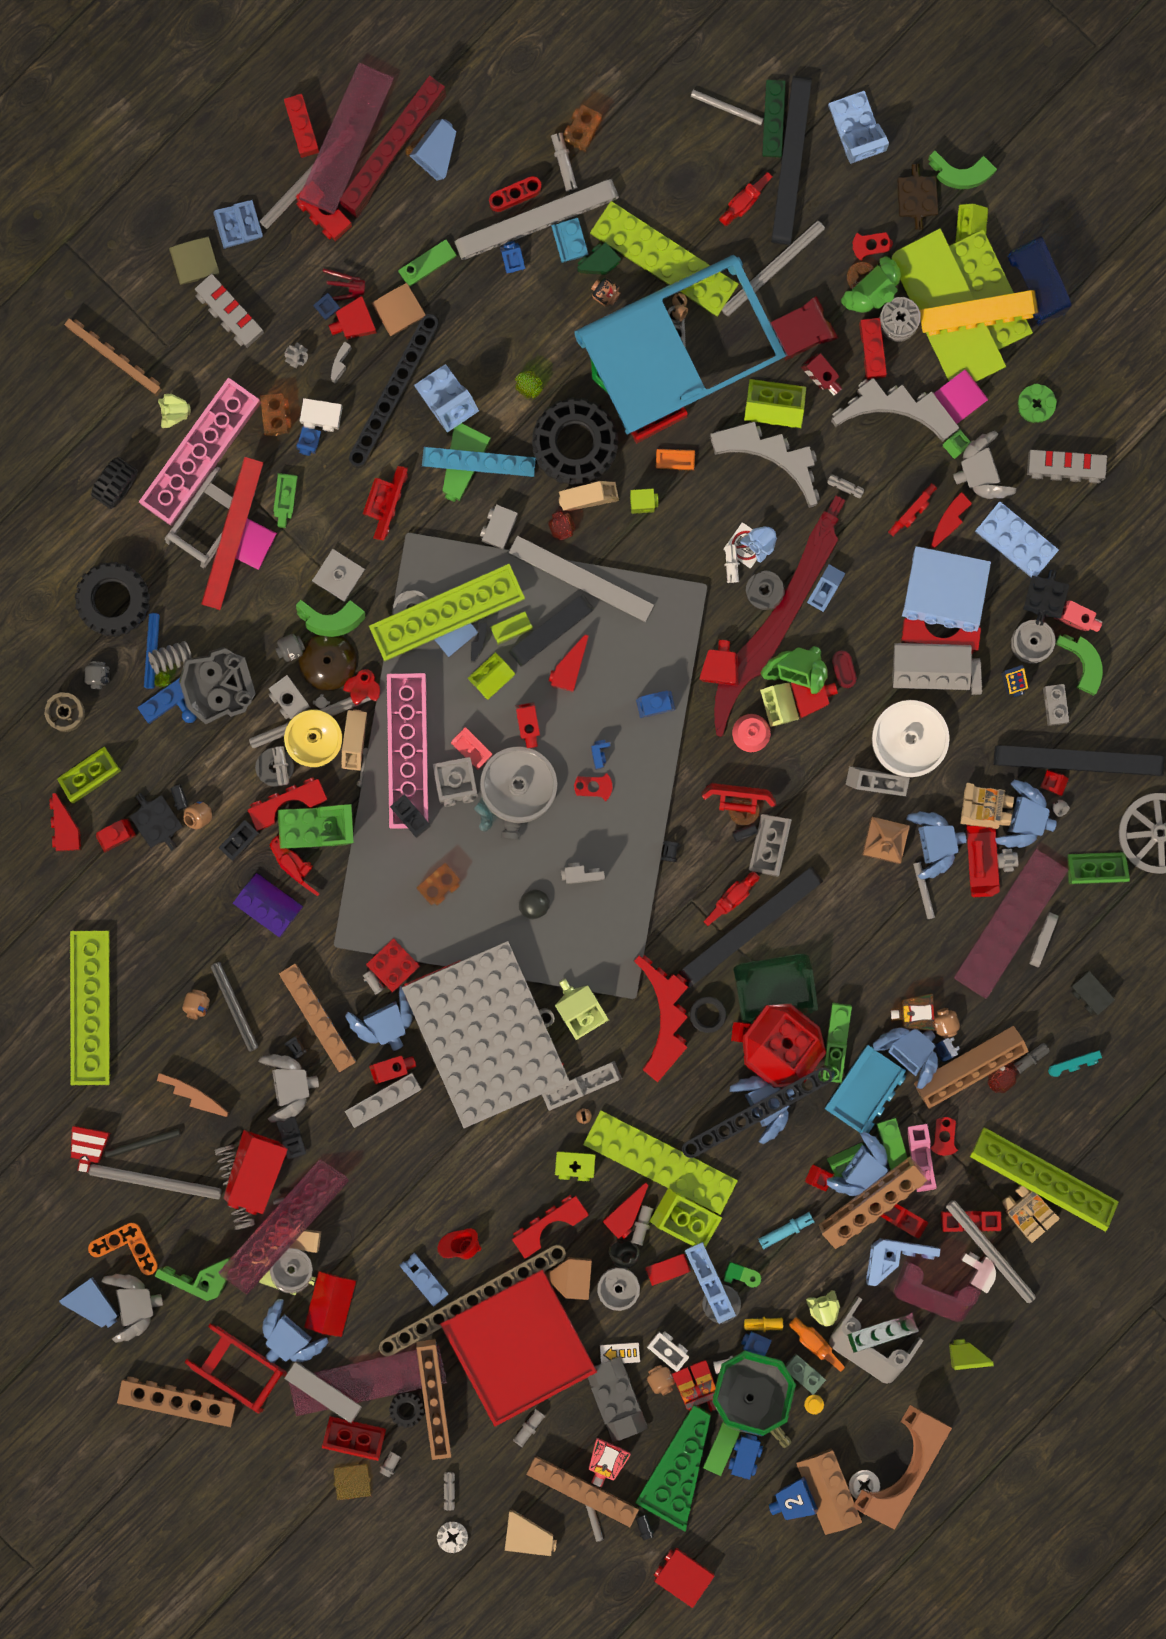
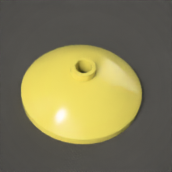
(313, 751)

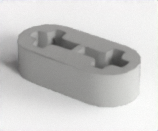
(976, 682)

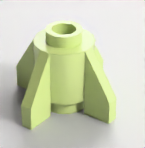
(173, 410)
(825, 1308)

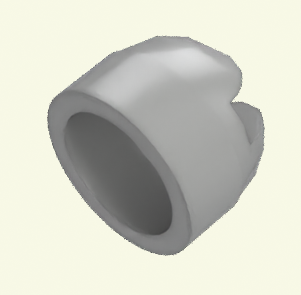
(1060, 808)

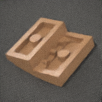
(398, 309)

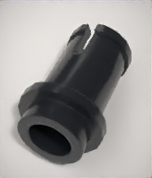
(179, 797)
(744, 832)
(644, 1527)

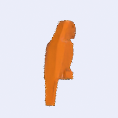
(815, 1343)

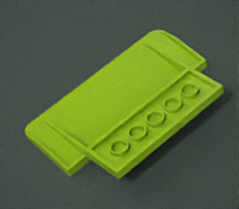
(958, 274)

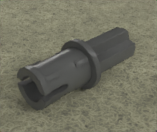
(1031, 1058)

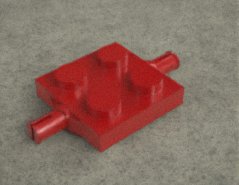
(919, 506)

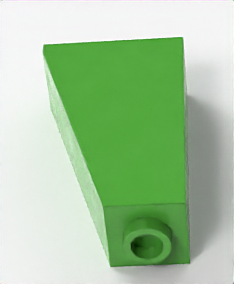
(463, 439)

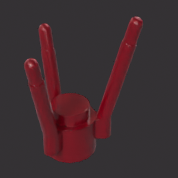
(355, 286)

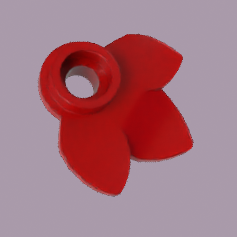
(361, 689)

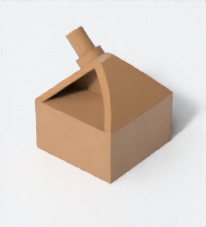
(885, 840)
(572, 1277)

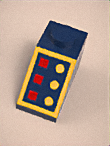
(1015, 681)

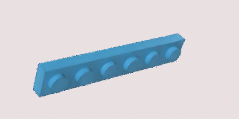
(478, 461)

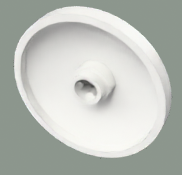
(910, 738)

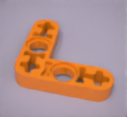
(132, 1242)

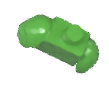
(875, 288)
(799, 667)

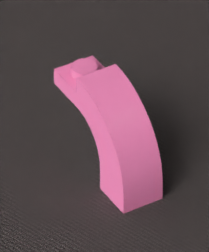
(920, 1152)

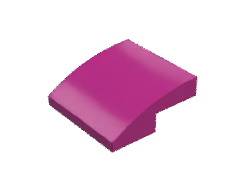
(961, 396)
(255, 544)

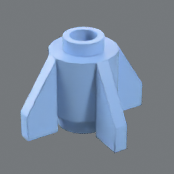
(761, 541)

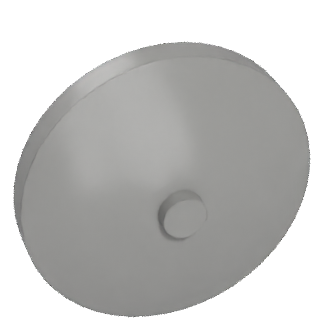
(518, 784)

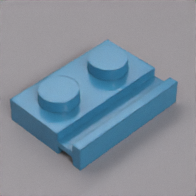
(569, 240)

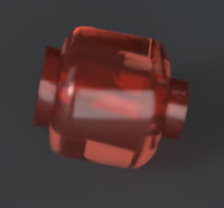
(561, 525)
(1002, 1079)

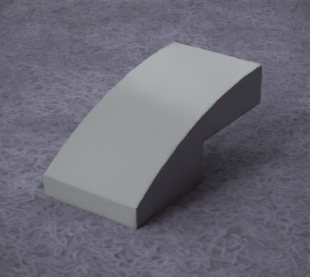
(339, 368)

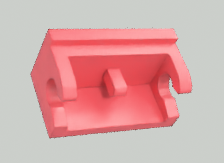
(471, 747)

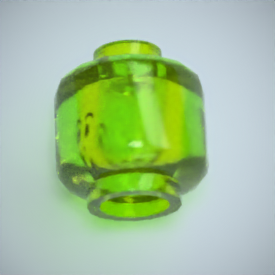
(528, 384)

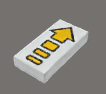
(628, 1351)

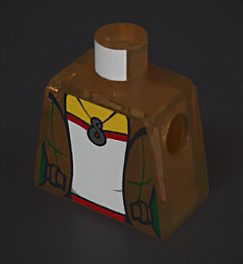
(916, 1013)

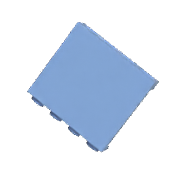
(946, 589)

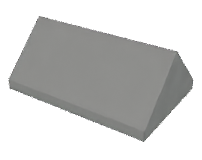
(770, 845)

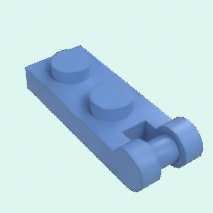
(424, 1280)

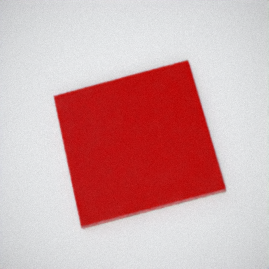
(518, 1347)

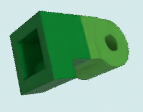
(744, 1274)

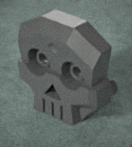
(202, 689)

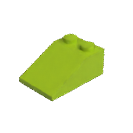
(685, 1219)

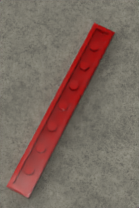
(232, 533)

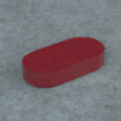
(844, 669)

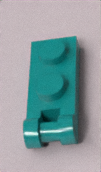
(1073, 1064)

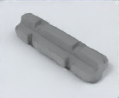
(845, 486)
(449, 1490)

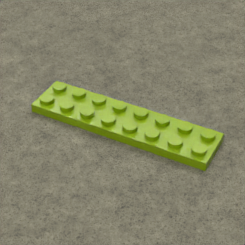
(661, 257)
(447, 612)
(90, 1007)
(660, 1162)
(1044, 1179)

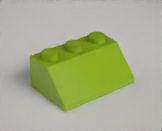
(775, 403)

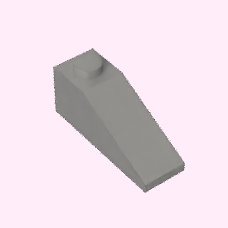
(877, 781)

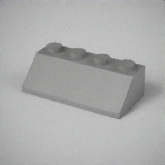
(931, 666)

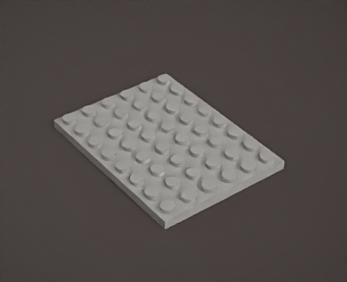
(485, 1034)

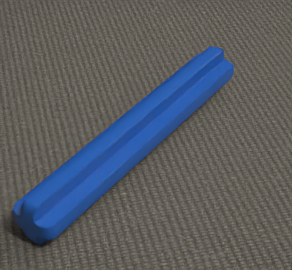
(152, 644)

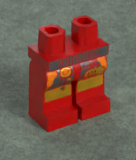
(699, 1392)

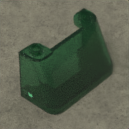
(774, 983)

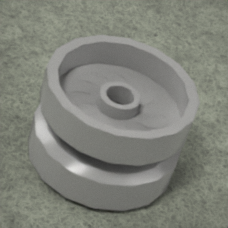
(1025, 650)
(623, 1278)
(296, 1281)

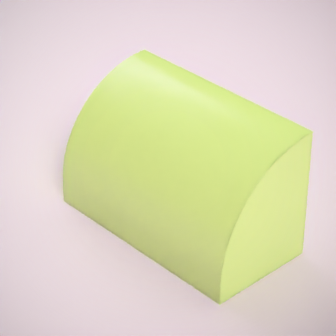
(779, 704)

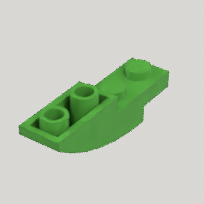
(837, 1040)

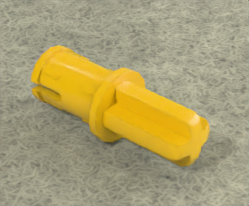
(763, 1324)

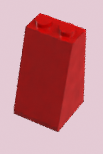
(254, 1172)

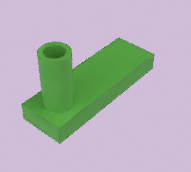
(427, 263)

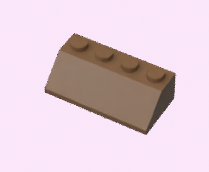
(829, 1492)

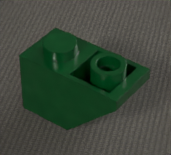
(600, 262)

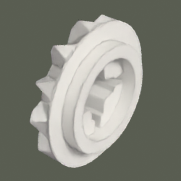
(863, 1475)
(461, 1539)

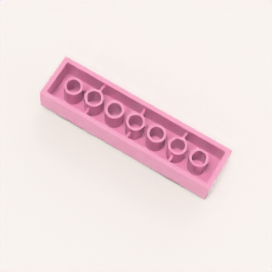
(200, 452)
(407, 743)

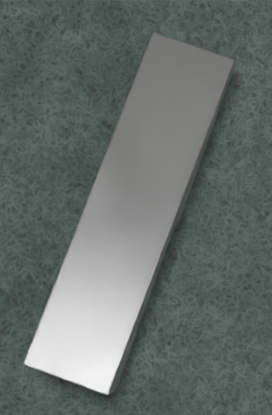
(582, 1085)
(323, 1392)

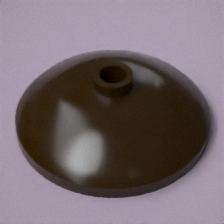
(330, 675)

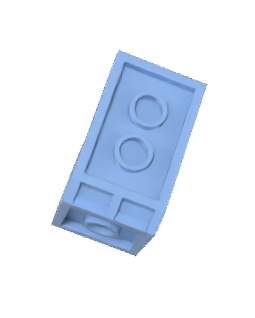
(857, 127)
(446, 398)
(881, 1266)

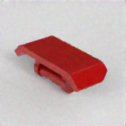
(738, 791)
(982, 861)

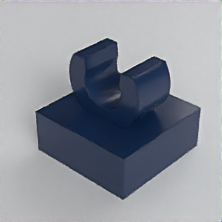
(326, 306)
(945, 1049)

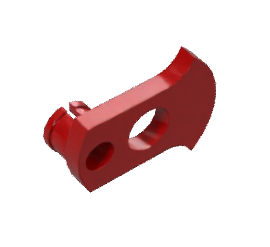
(860, 244)
(604, 783)
(944, 1148)

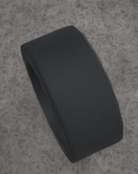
(722, 1014)

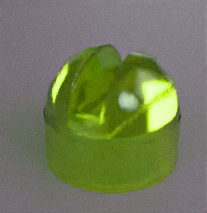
(162, 679)

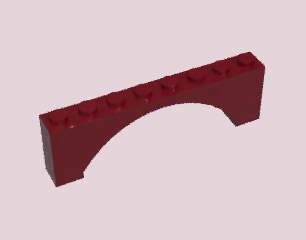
(420, 107)

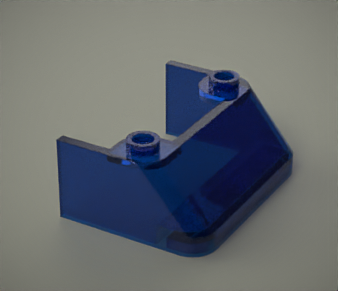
(1042, 276)

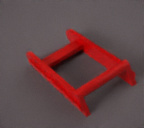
(216, 1355)

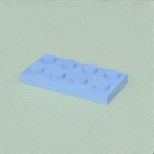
(1016, 540)

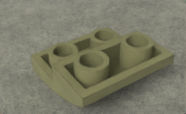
(194, 260)

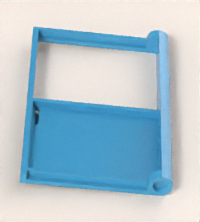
(646, 359)

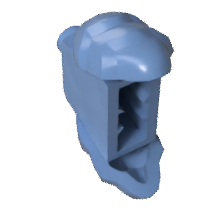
(1028, 817)
(937, 841)
(384, 1024)
(912, 1051)
(762, 1089)
(863, 1169)
(287, 1338)

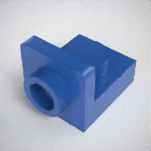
(512, 257)
(308, 441)
(599, 758)
(755, 1343)

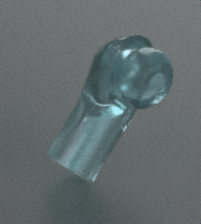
(486, 817)

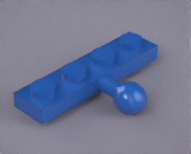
(164, 702)

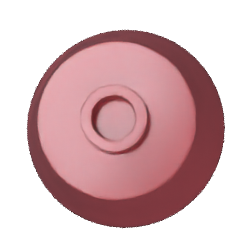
(751, 733)

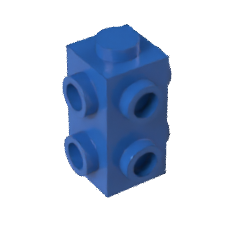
(747, 1450)

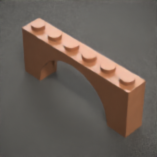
(890, 1504)

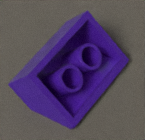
(268, 905)

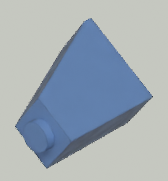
(435, 149)
(91, 1303)

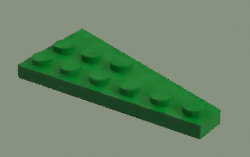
(675, 1476)

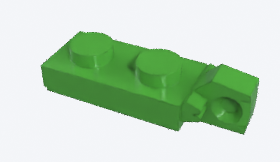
(285, 498)

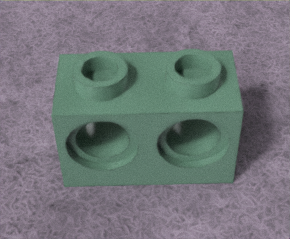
(804, 1374)

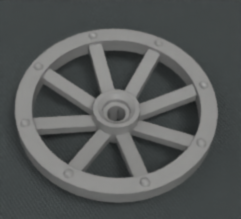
(1123, 836)

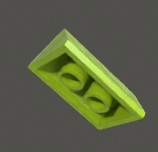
(88, 775)

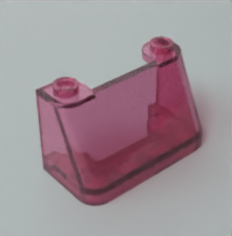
(909, 1289)

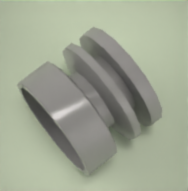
(895, 329)

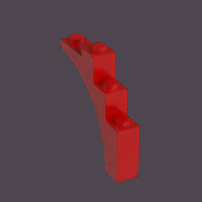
(671, 1018)

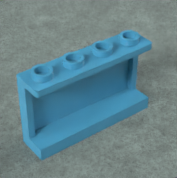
(865, 1090)

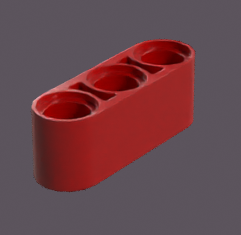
(508, 201)

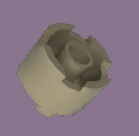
(75, 715)

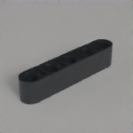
(551, 630)

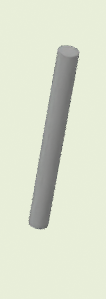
(727, 107)

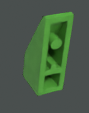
(892, 1141)

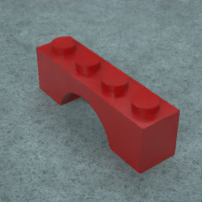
(916, 633)
(265, 813)
(529, 1240)

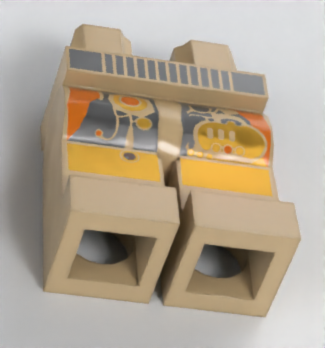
(985, 806)
(1027, 1206)

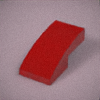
(667, 1269)

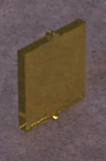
(352, 1482)

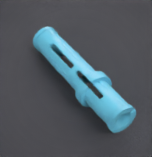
(786, 1230)

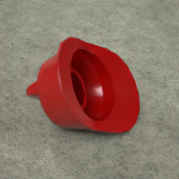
(459, 1244)

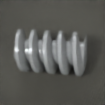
(168, 656)

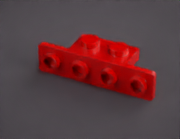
(383, 500)

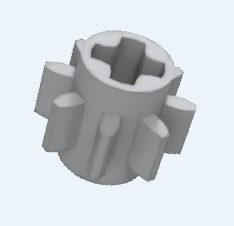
(296, 355)
(1007, 860)

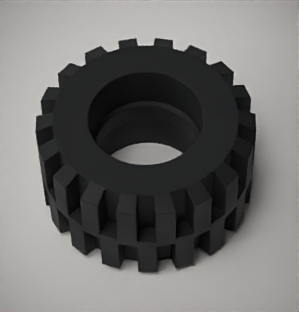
(114, 482)

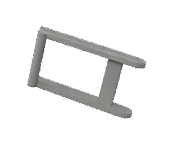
(217, 494)

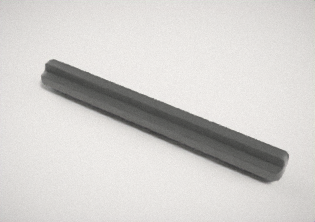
(234, 1006)

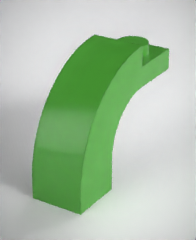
(962, 178)
(331, 625)
(1090, 660)

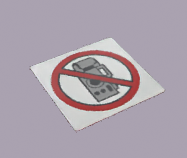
(744, 553)

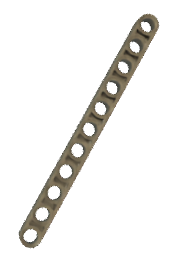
(462, 1300)

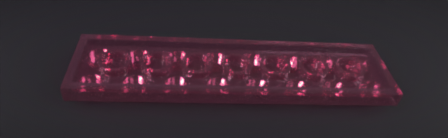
(346, 138)
(1010, 924)
(283, 1226)
(368, 1380)

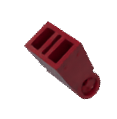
(803, 329)

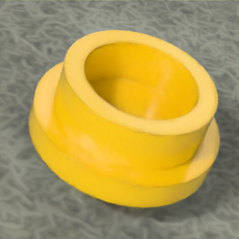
(814, 1404)

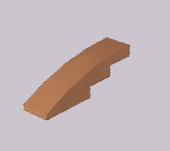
(199, 1099)

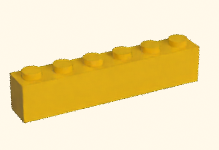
(979, 311)

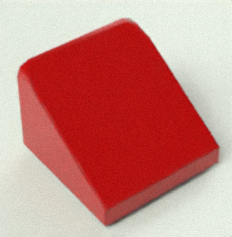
(1054, 782)
(818, 1177)

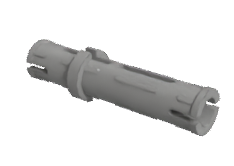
(564, 162)

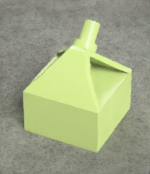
(580, 1009)

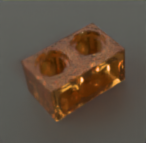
(587, 129)
(270, 415)
(436, 881)

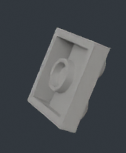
(455, 781)
(575, 874)

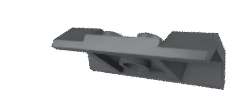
(617, 1400)

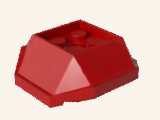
(764, 1046)

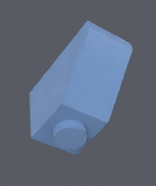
(826, 588)

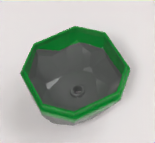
(762, 1379)

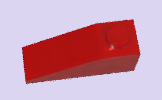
(568, 669)
(624, 1215)

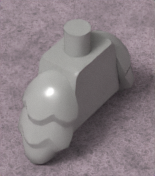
(981, 470)
(290, 1086)
(134, 1305)

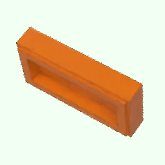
(675, 459)

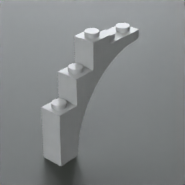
(899, 401)
(795, 463)

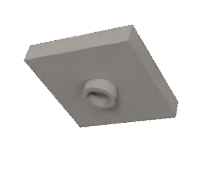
(338, 575)

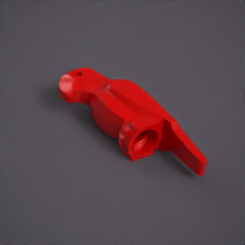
(744, 200)
(292, 863)
(733, 897)

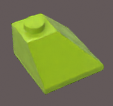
(967, 1356)

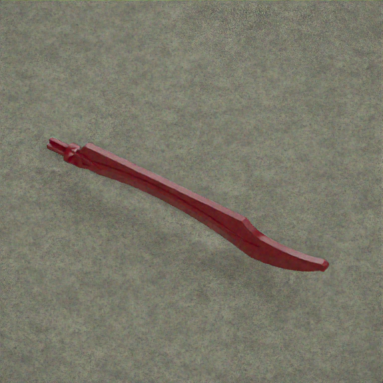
(770, 635)

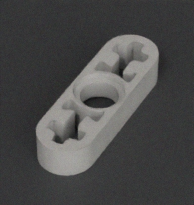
(1043, 939)

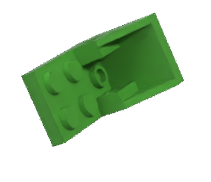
(315, 827)
(184, 1282)

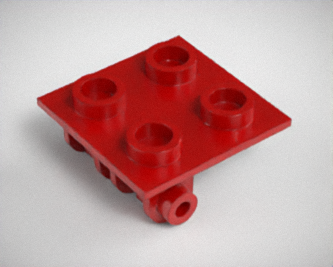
(392, 965)

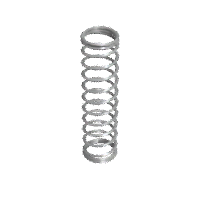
(218, 1152)

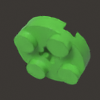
(1036, 414)

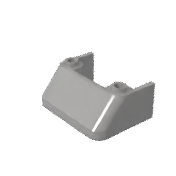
(869, 1359)

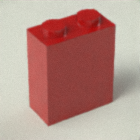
(683, 1577)

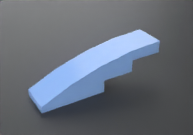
(710, 1283)

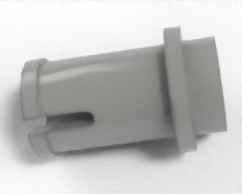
(374, 982)
(390, 1464)

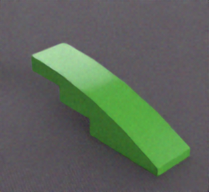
(721, 1449)

